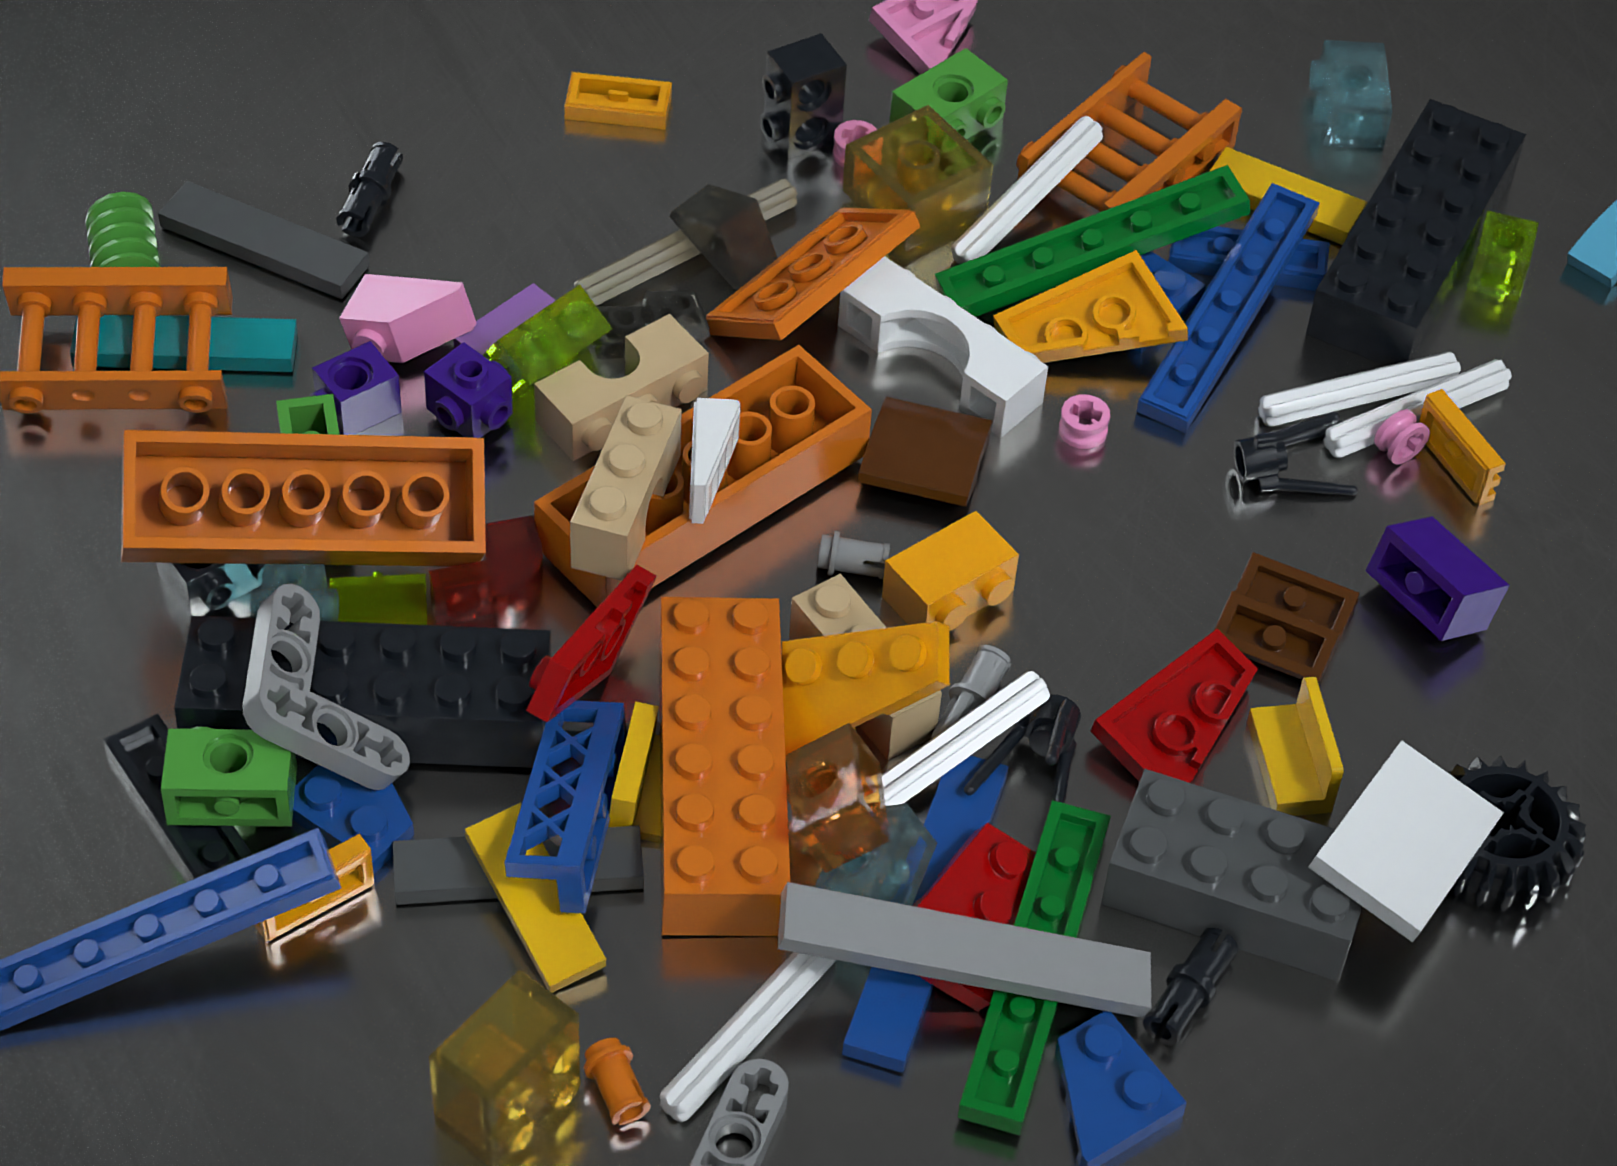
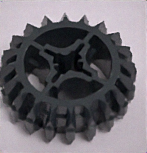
(1533, 842)

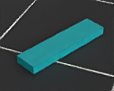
(234, 343)

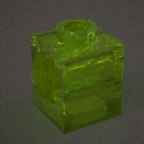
(1502, 256)

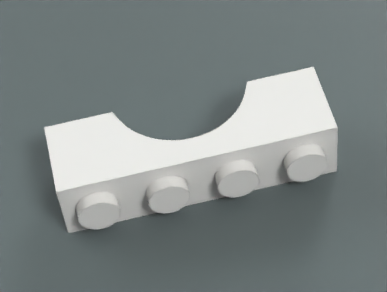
(897, 310)

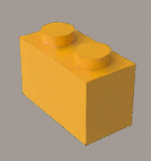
(951, 573)

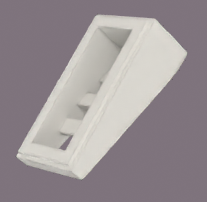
(713, 443)

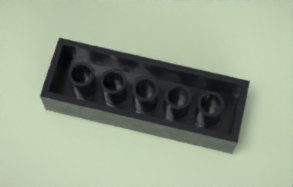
(1415, 235)
(440, 688)

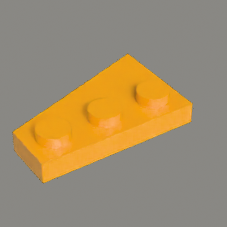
(1095, 314)
(859, 677)

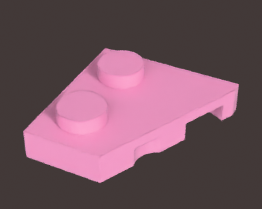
(923, 28)

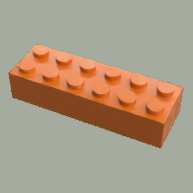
(792, 436)
(302, 499)
(722, 767)

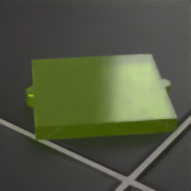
(382, 598)

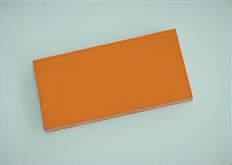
(811, 273)

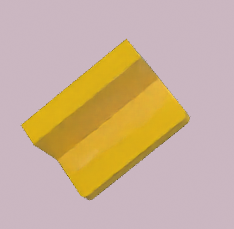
(1297, 753)
(637, 784)

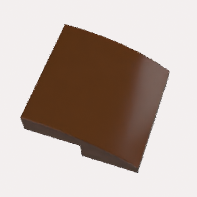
(925, 451)
(1287, 617)

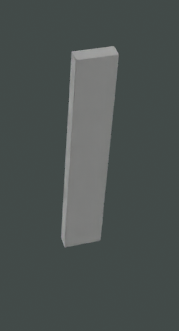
(964, 950)

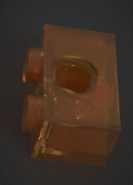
(836, 799)

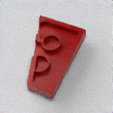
(591, 649)
(1178, 711)
(981, 883)

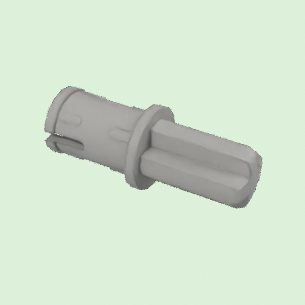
(976, 686)

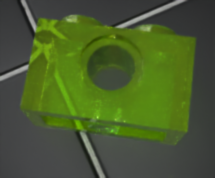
(549, 340)

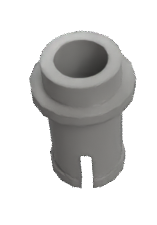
(852, 555)

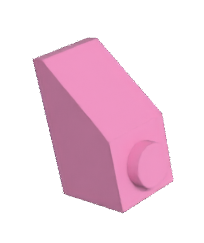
(406, 315)

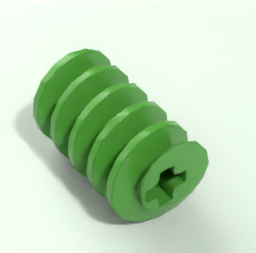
(122, 232)

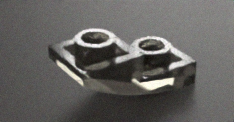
(624, 320)

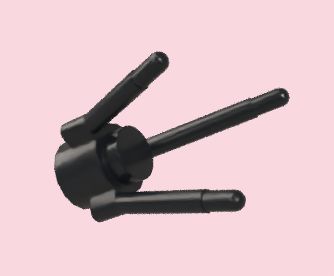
(1265, 456)
(1049, 733)

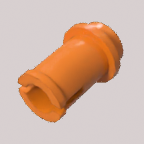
(611, 1069)

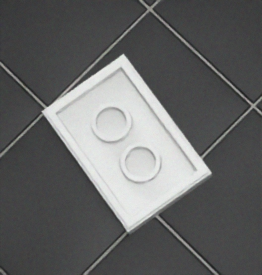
(1406, 841)

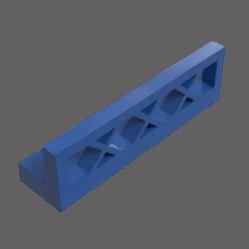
(587, 818)

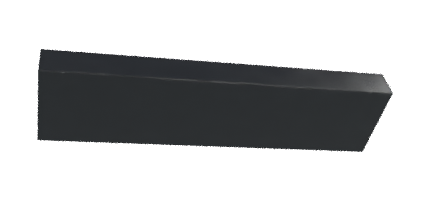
(140, 759)

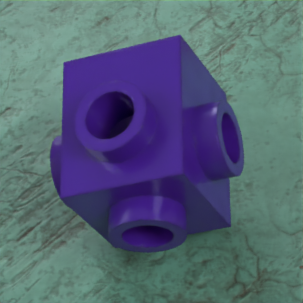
(468, 392)

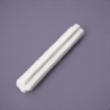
(1028, 191)
(1356, 389)
(1462, 389)
(964, 738)
(741, 1034)

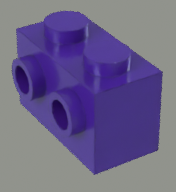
(1437, 578)

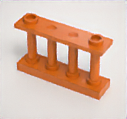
(1176, 159)
(115, 291)

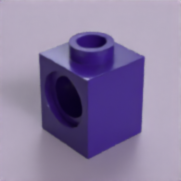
(362, 388)

